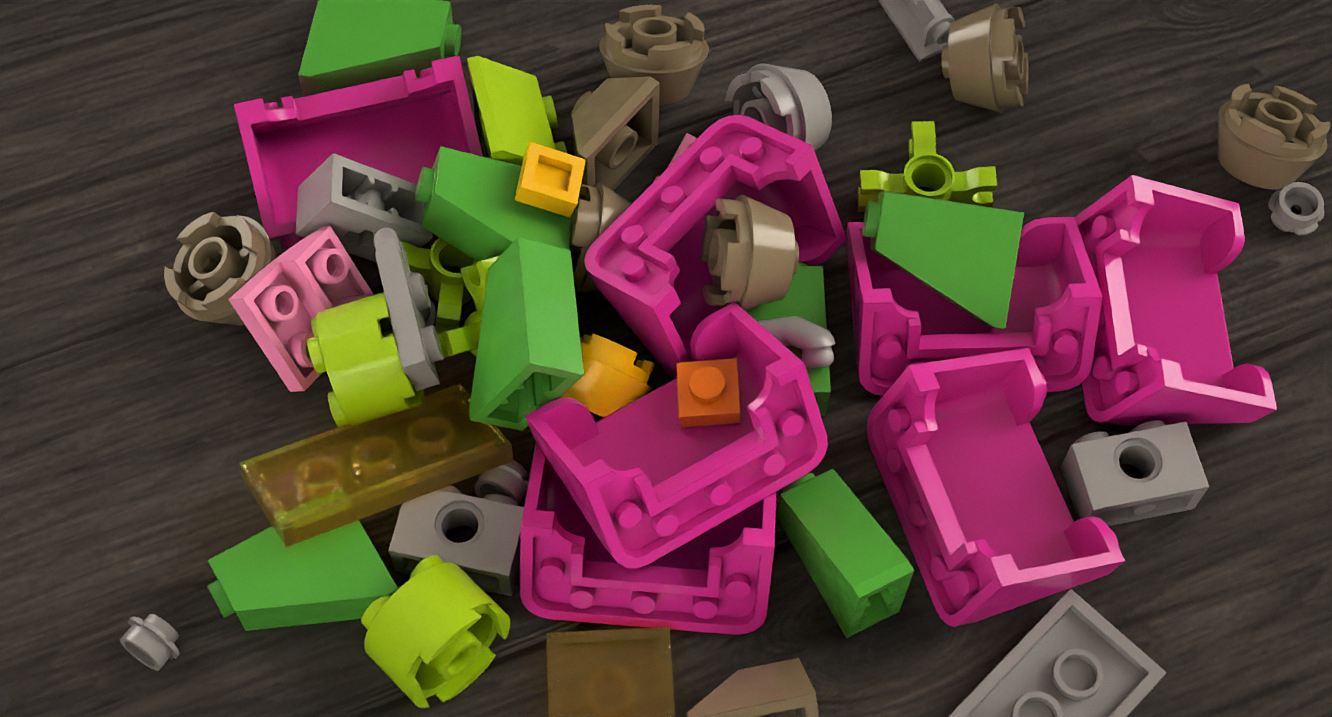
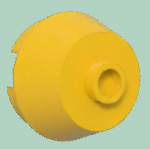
(609, 376)

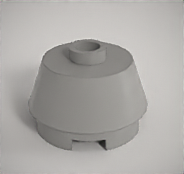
(783, 100)

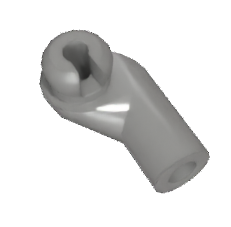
(805, 335)

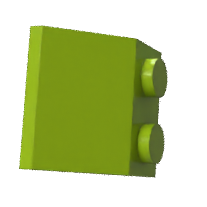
(510, 111)

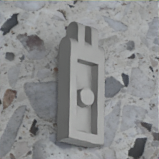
(405, 300)

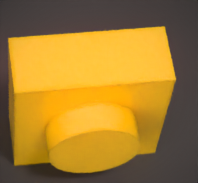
(550, 179)

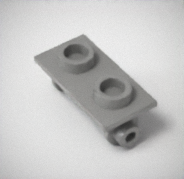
(921, 24)

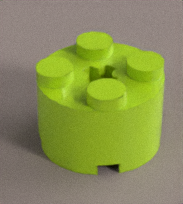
(362, 361)
(434, 632)

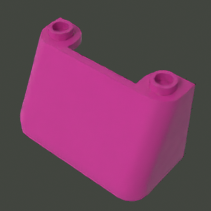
(380, 123)
(652, 251)
(1050, 311)
(1162, 312)
(660, 484)
(979, 488)
(702, 586)

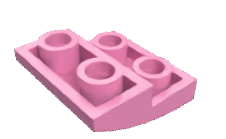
(289, 293)

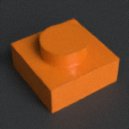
(708, 393)

